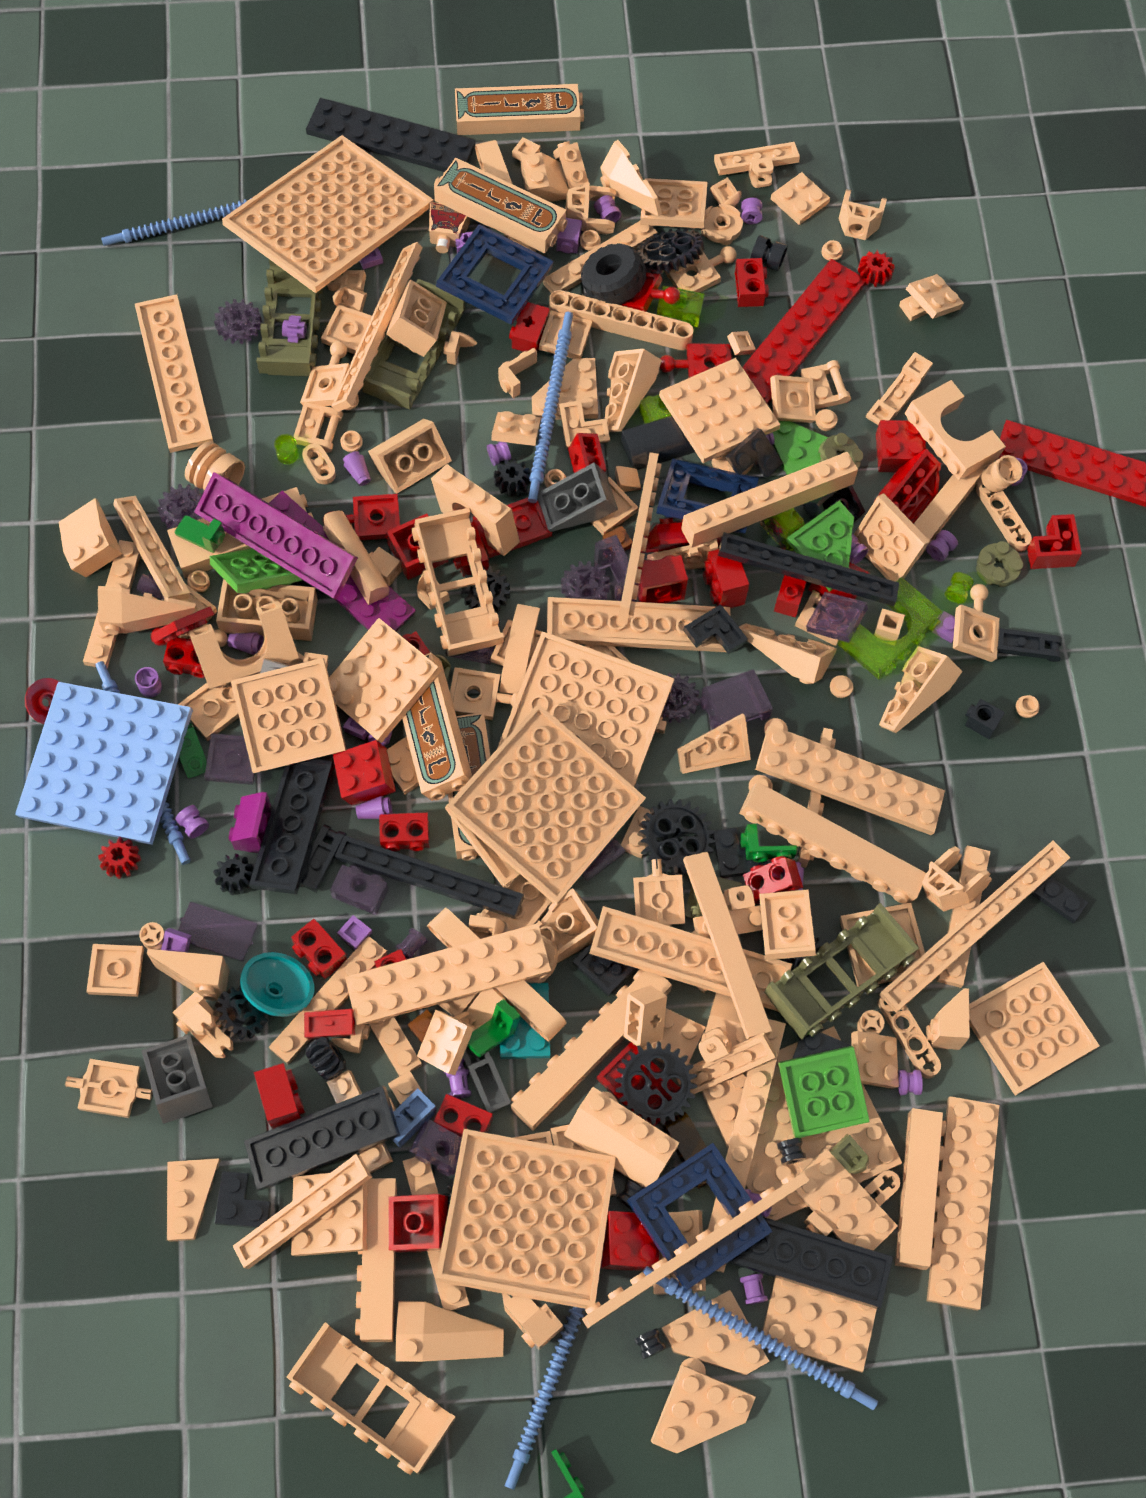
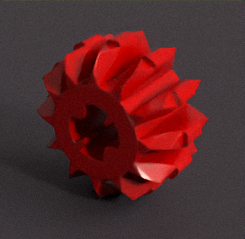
(876, 268)
(121, 866)

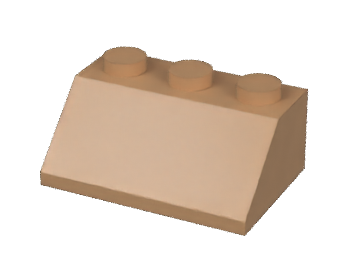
(410, 455)

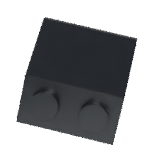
(846, 496)

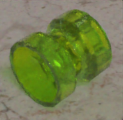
(286, 449)
(959, 588)

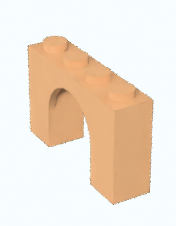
(959, 456)
(458, 492)
(222, 669)

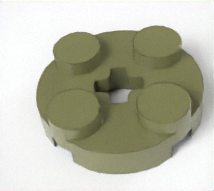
(840, 443)
(1003, 553)

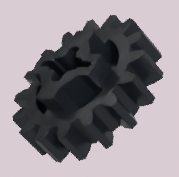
(494, 583)
(230, 1013)

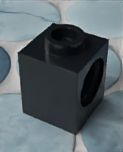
(980, 726)

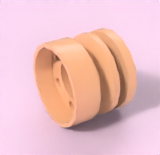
(210, 459)

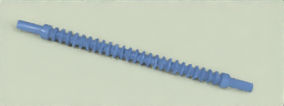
(127, 235)
(546, 426)
(174, 836)
(846, 1388)
(521, 1455)

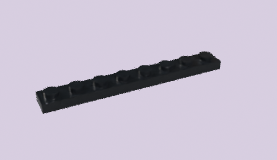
(808, 569)
(429, 877)

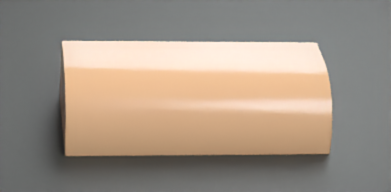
(364, 571)

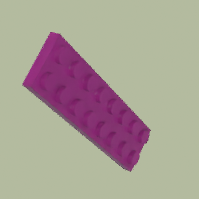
(276, 535)
(390, 609)

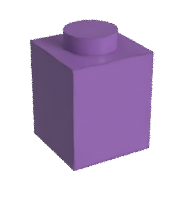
(569, 239)

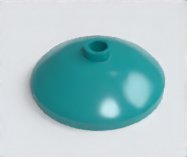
(279, 975)

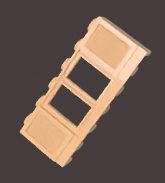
(450, 537)
(327, 1366)

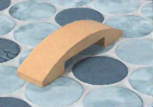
(901, 389)
(518, 648)

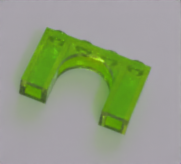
(881, 655)

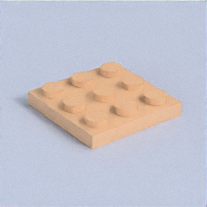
(680, 203)
(891, 539)
(905, 918)
(338, 1229)

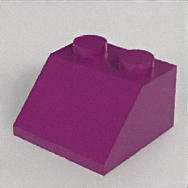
(251, 822)

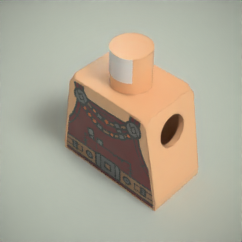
(446, 226)

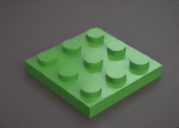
(250, 570)
(823, 1092)

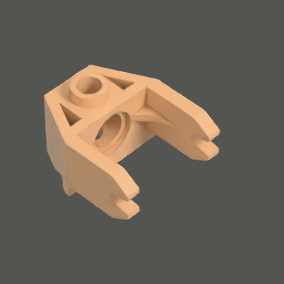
(578, 205)
(856, 225)
(946, 891)
(197, 1018)
(536, 1324)

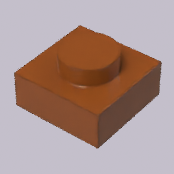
(622, 535)
(420, 1025)

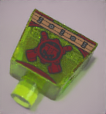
(782, 526)

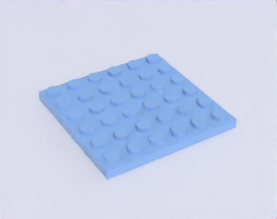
(104, 762)

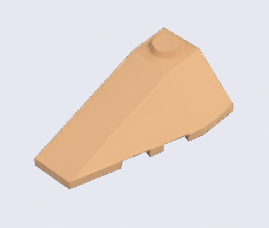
(627, 181)
(631, 378)
(131, 613)
(800, 659)
(924, 681)
(569, 925)
(442, 1334)

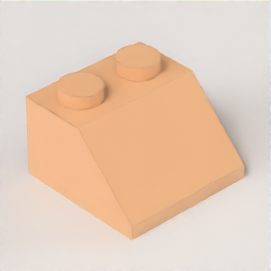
(544, 177)
(951, 1024)

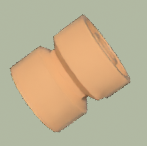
(1001, 473)

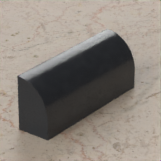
(657, 437)

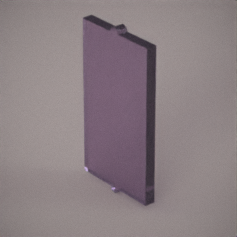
(217, 931)

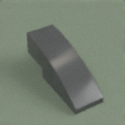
(486, 1080)

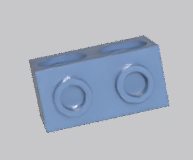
(411, 1115)

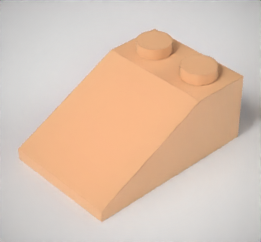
(417, 319)
(88, 539)
(198, 972)
(725, 1016)

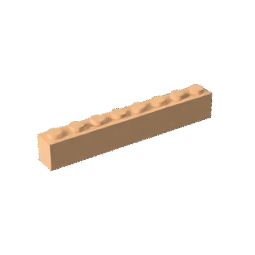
(769, 499)
(832, 843)
(581, 1055)

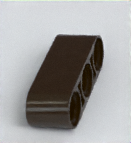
(688, 1137)

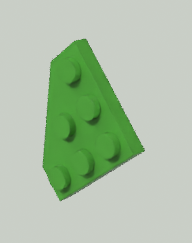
(797, 446)
(826, 536)

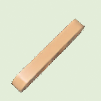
(1006, 512)
(911, 1032)

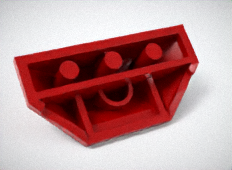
(914, 485)
(667, 535)

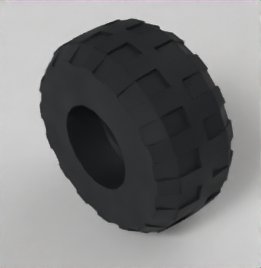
(614, 274)

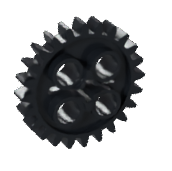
(671, 250)
(671, 817)
(673, 1067)

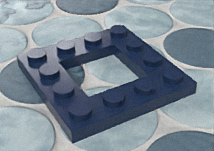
(506, 307)
(682, 473)
(650, 1209)

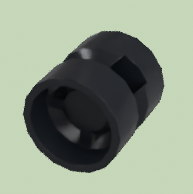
(771, 253)

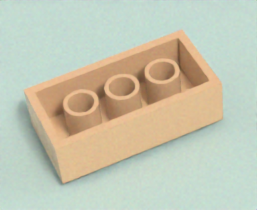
(239, 614)

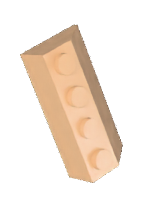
(615, 1131)

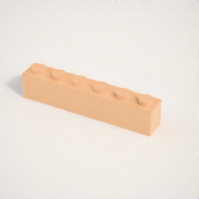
(919, 1189)
(377, 1267)

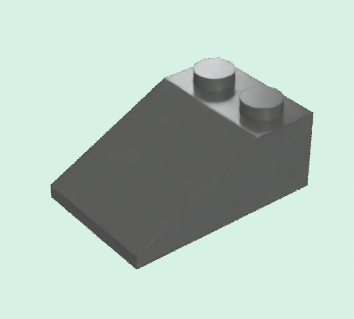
(577, 499)
(176, 1079)

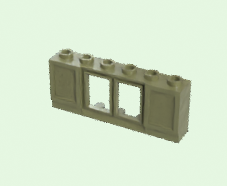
(279, 355)
(399, 384)
(878, 942)

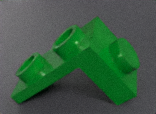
(201, 534)
(192, 754)
(758, 853)
(495, 1030)
(574, 1483)

